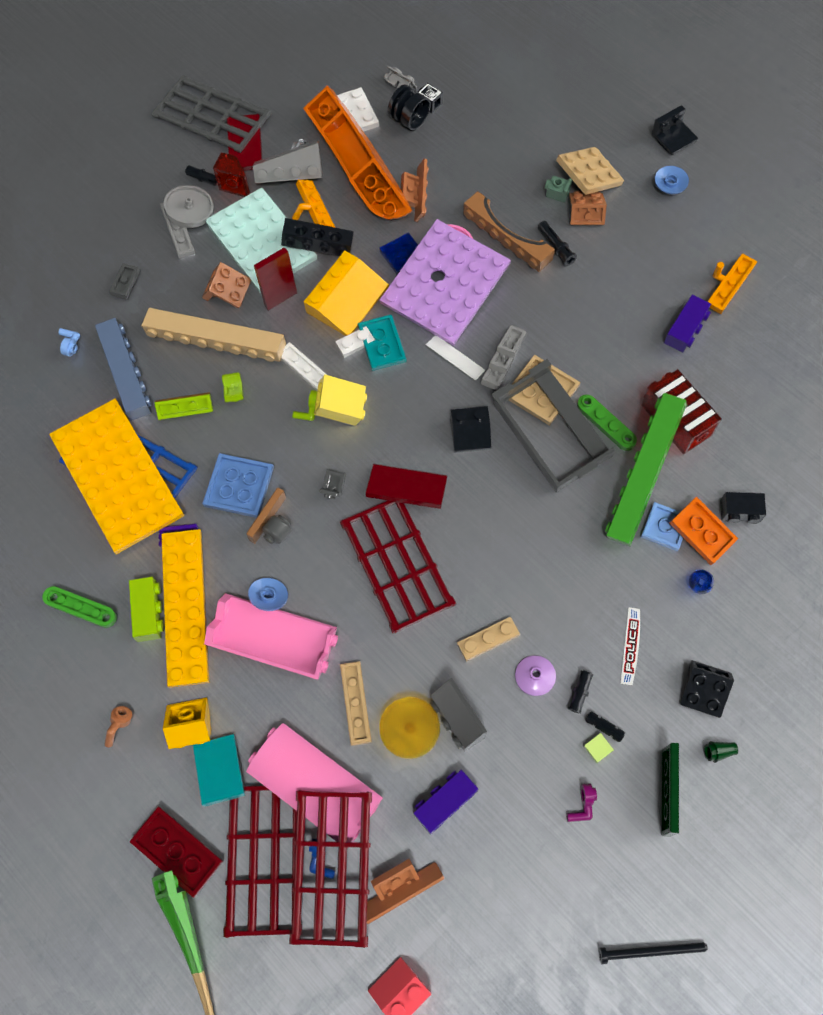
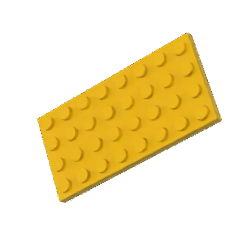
(116, 476)

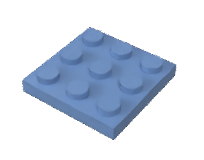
(238, 485)

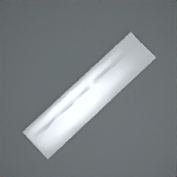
(455, 357)

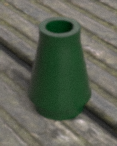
(720, 750)

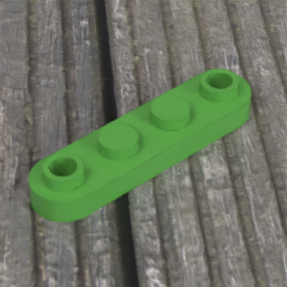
(607, 422)
(79, 607)

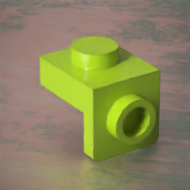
(232, 387)

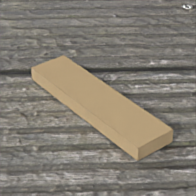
(355, 703)

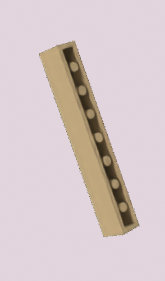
(214, 334)

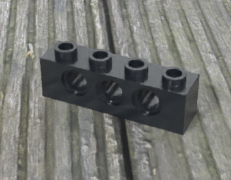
(316, 237)

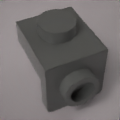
(333, 484)

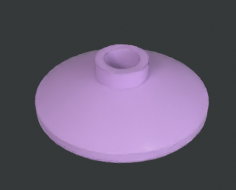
(535, 685)

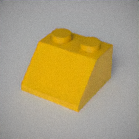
(187, 723)

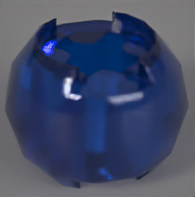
(708, 583)

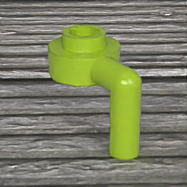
(310, 415)

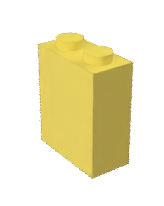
(340, 400)

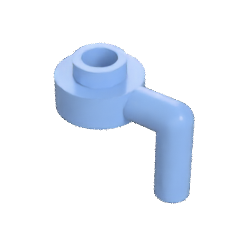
(68, 345)

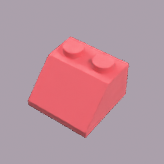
(399, 990)

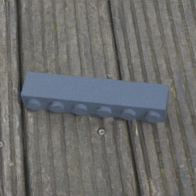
(123, 370)

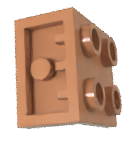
(587, 209)
(227, 285)

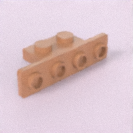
(415, 189)
(399, 886)

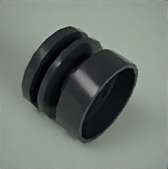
(409, 107)

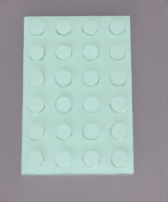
(253, 231)

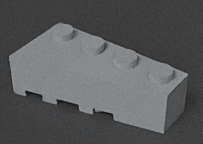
(290, 165)

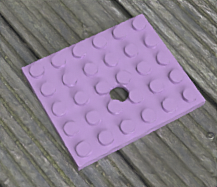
(450, 303)

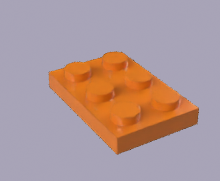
(703, 530)

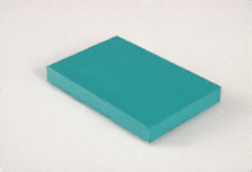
(387, 347)
(218, 770)

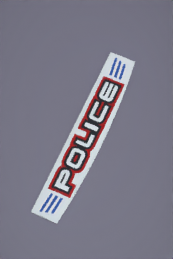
(631, 646)

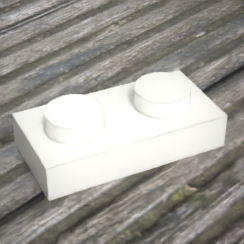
(353, 342)

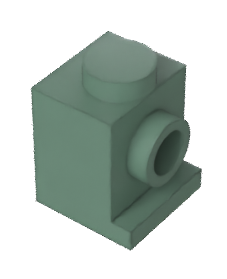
(558, 188)

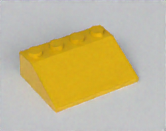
(345, 294)

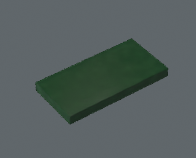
(670, 790)

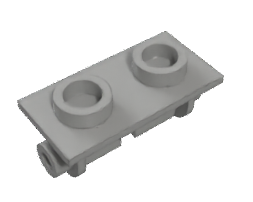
(396, 76)

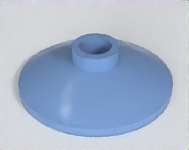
(671, 180)
(270, 588)

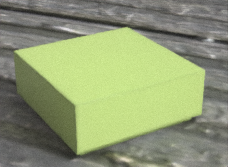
(598, 748)

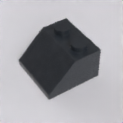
(471, 429)

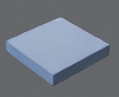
(658, 528)

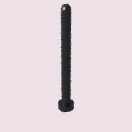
(605, 955)

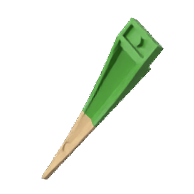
(178, 914)

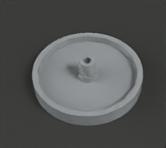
(188, 206)

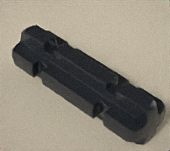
(605, 726)

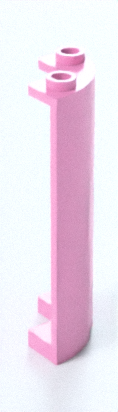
(271, 636)
(294, 764)

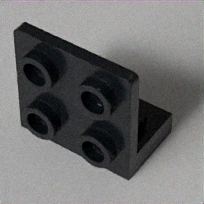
(673, 132)
(707, 689)

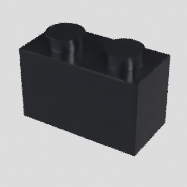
(743, 507)

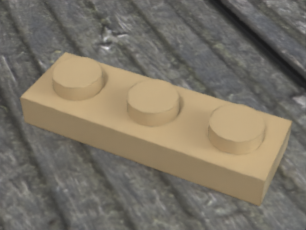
(488, 639)

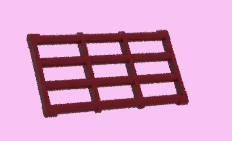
(395, 581)
(274, 880)
(341, 889)

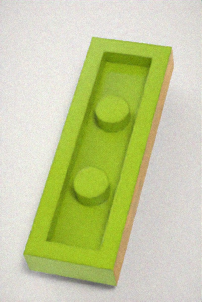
(183, 406)

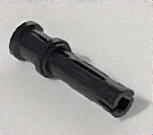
(561, 248)

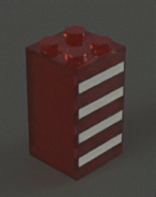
(699, 417)

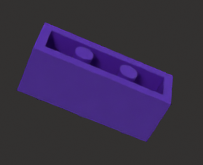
(688, 324)
(445, 801)

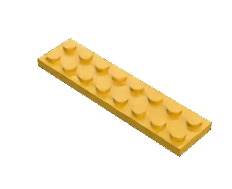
(184, 609)

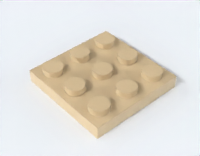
(590, 170)
(535, 400)

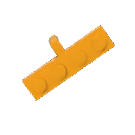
(312, 203)
(731, 282)

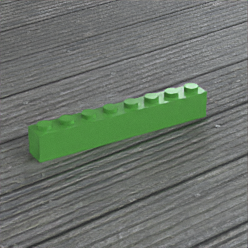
(646, 469)

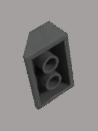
(457, 715)

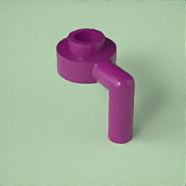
(588, 797)

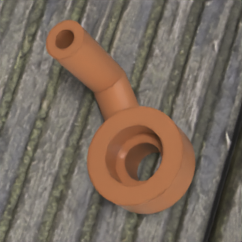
(117, 721)

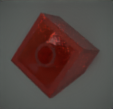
(231, 175)

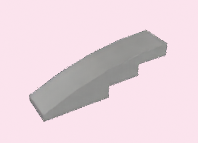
(503, 357)

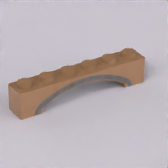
(535, 253)

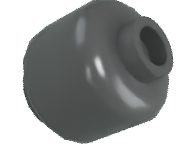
(276, 529)

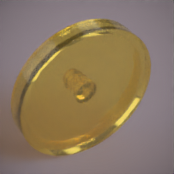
(410, 728)

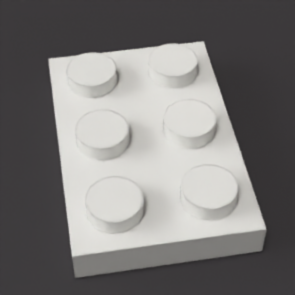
(360, 108)

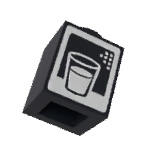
(434, 95)

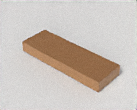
(269, 510)

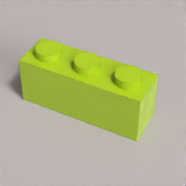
(145, 609)

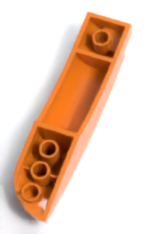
(357, 156)

